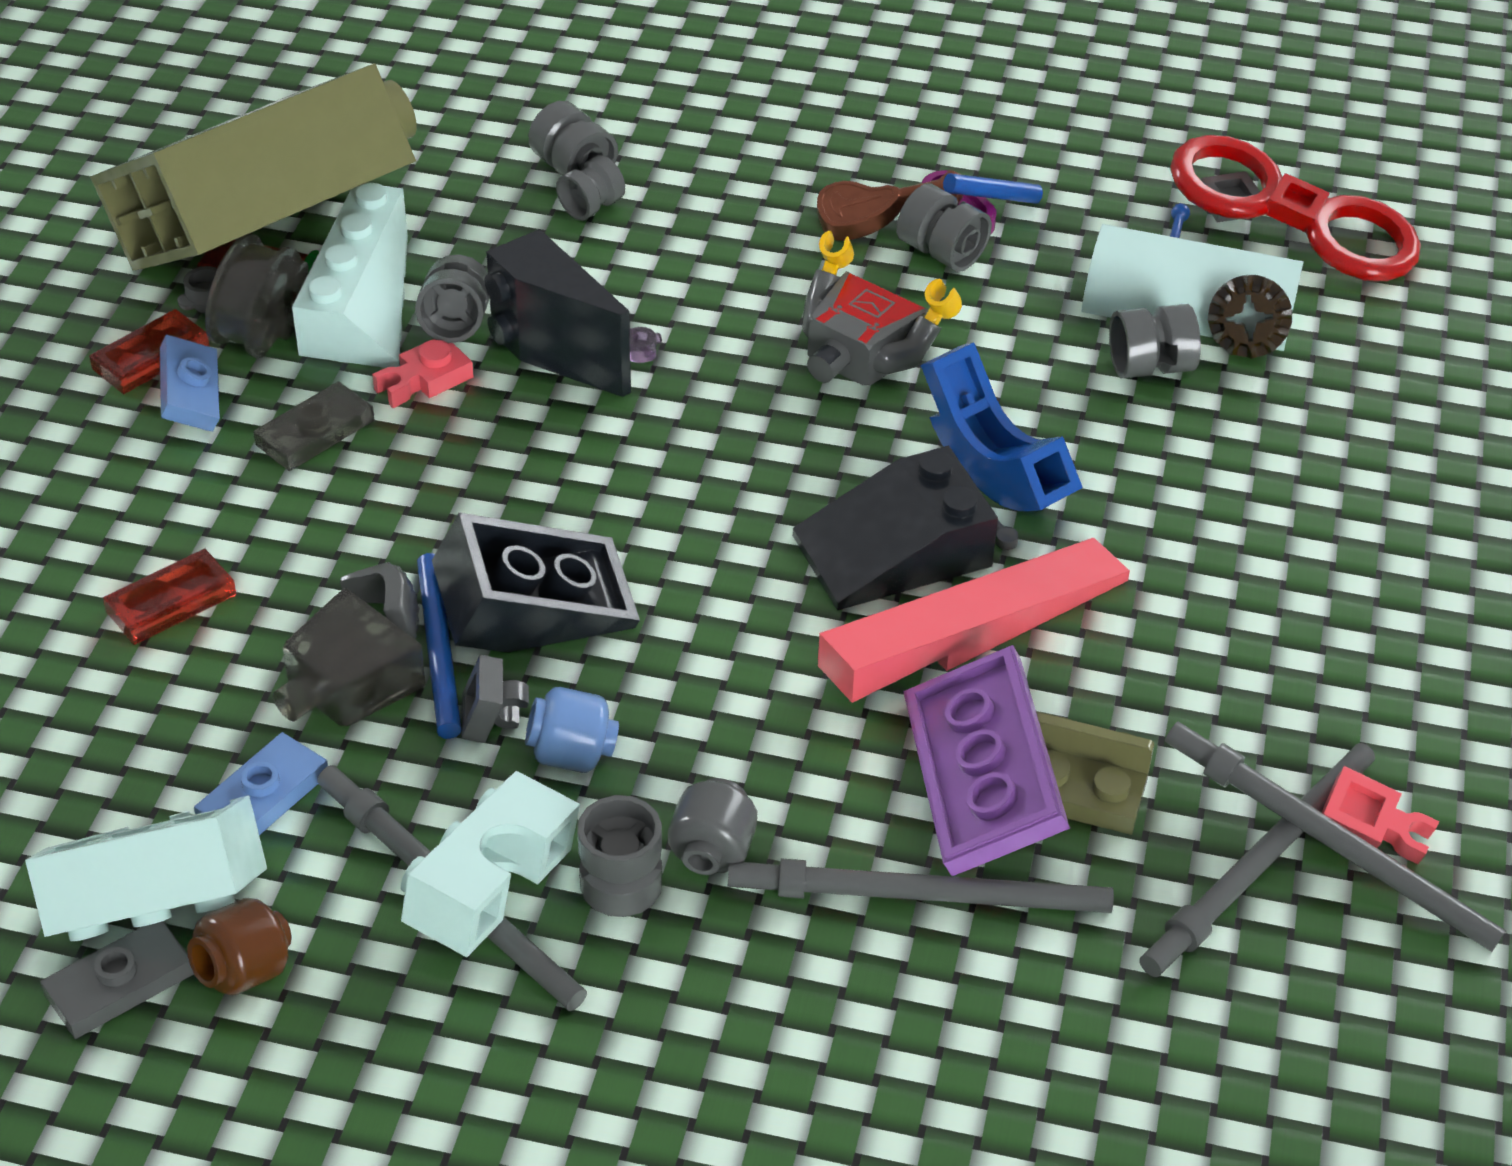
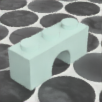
(465, 880)

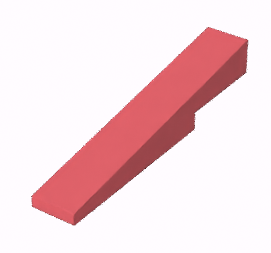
(965, 618)

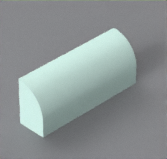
(1159, 270)

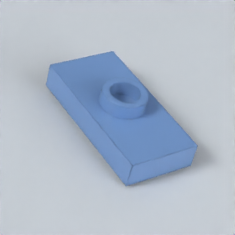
(189, 383)
(272, 779)

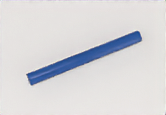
(439, 651)

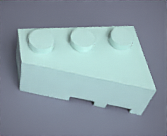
(147, 871)

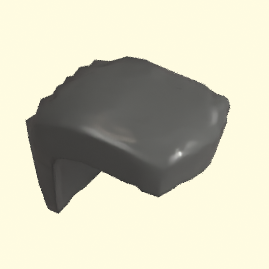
(388, 586)

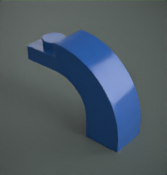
(996, 454)

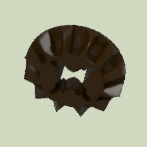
(1267, 298)

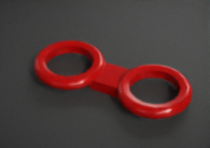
(1296, 205)

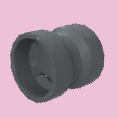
(593, 186)

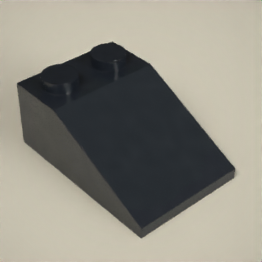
(557, 314)
(900, 530)
(529, 584)

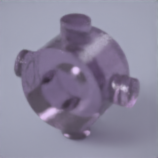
(643, 344)

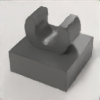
(491, 700)

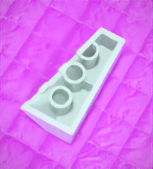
(356, 285)

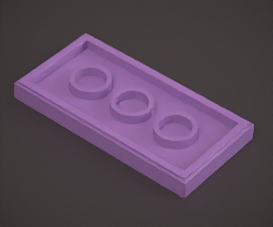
(984, 761)

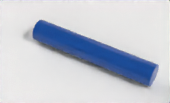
(992, 188)

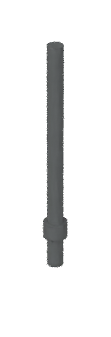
(1226, 766)
(371, 815)
(794, 878)
(1192, 924)

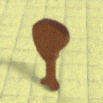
(860, 210)

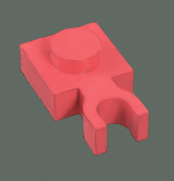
(428, 368)
(1372, 814)

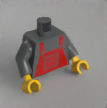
(864, 328)

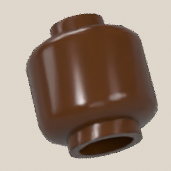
(239, 946)

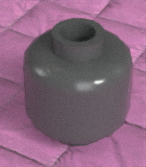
(712, 824)

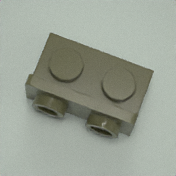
(1097, 771)

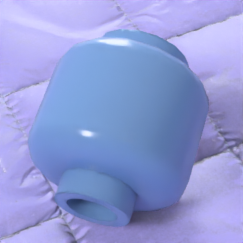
(571, 729)

